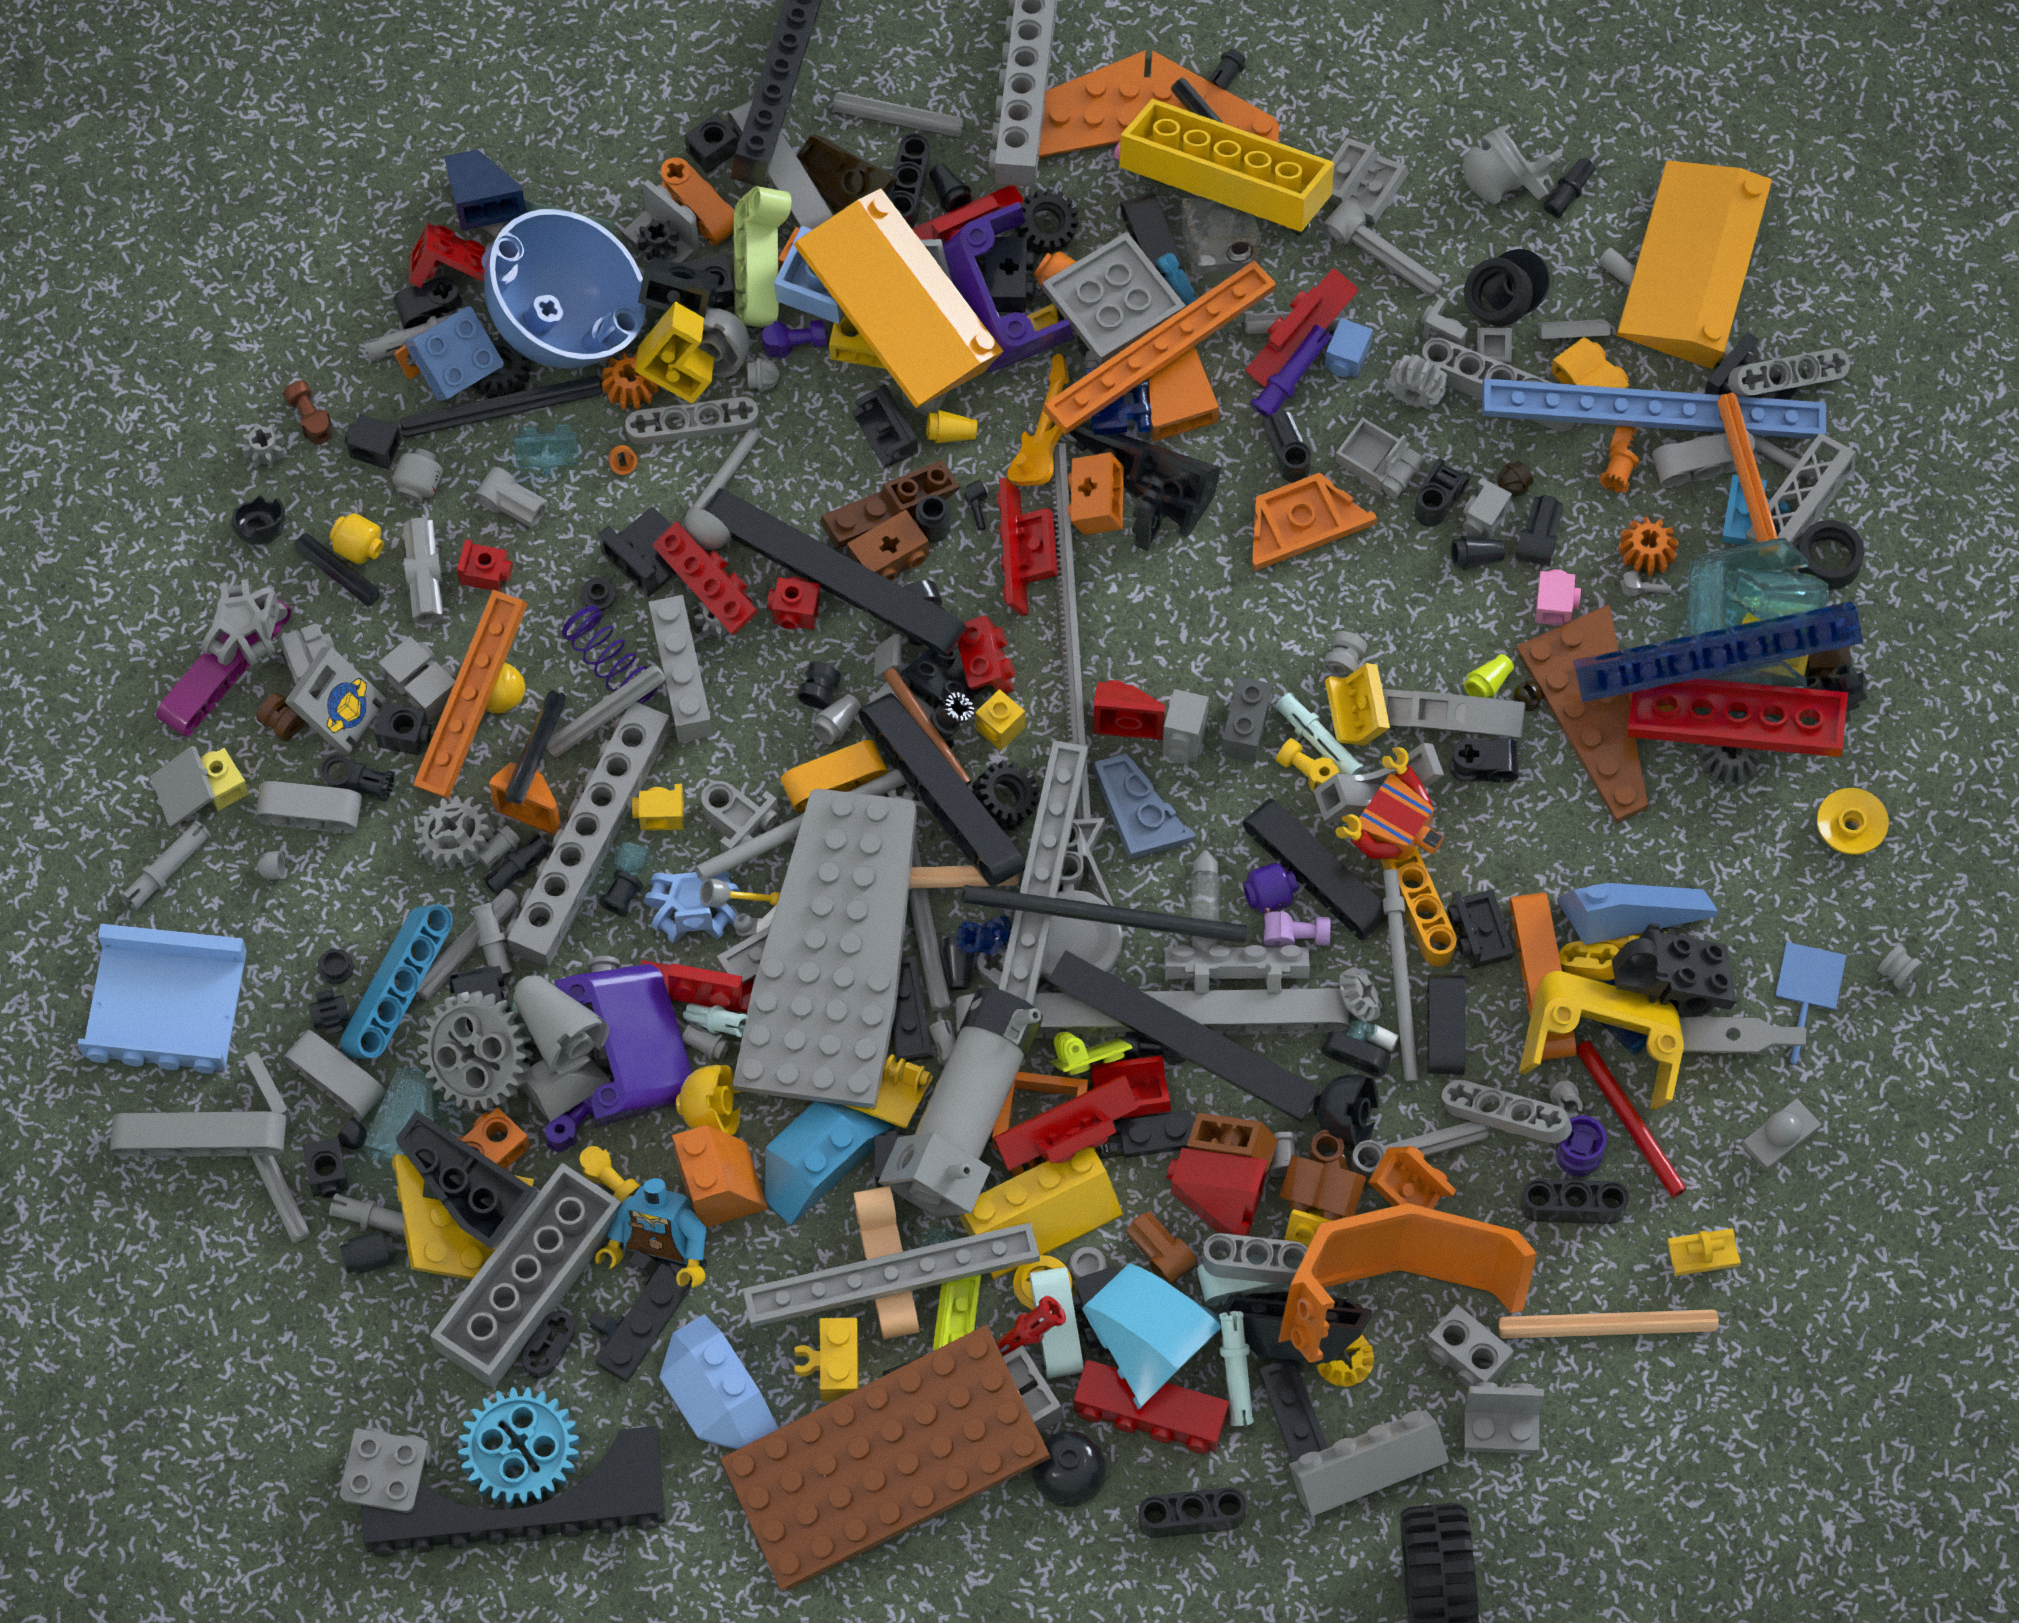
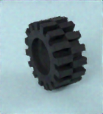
(1058, 206)
(513, 379)
(1014, 780)

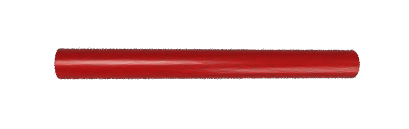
(1630, 1119)

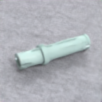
(1308, 725)
(1234, 1352)

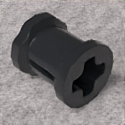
(620, 893)

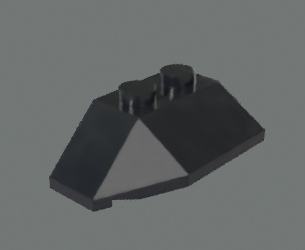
(1264, 1318)

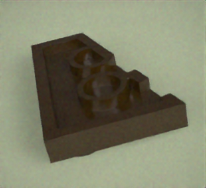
(841, 174)

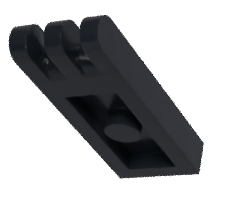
(1148, 514)

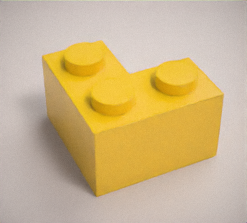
(672, 357)

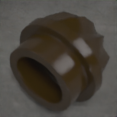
(1515, 478)

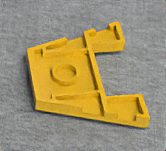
(431, 1233)

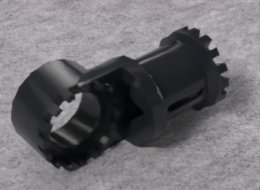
(951, 715)
(359, 777)

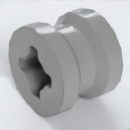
(1899, 967)

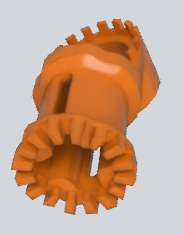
(1621, 460)

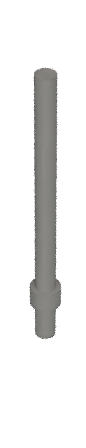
(1394, 907)

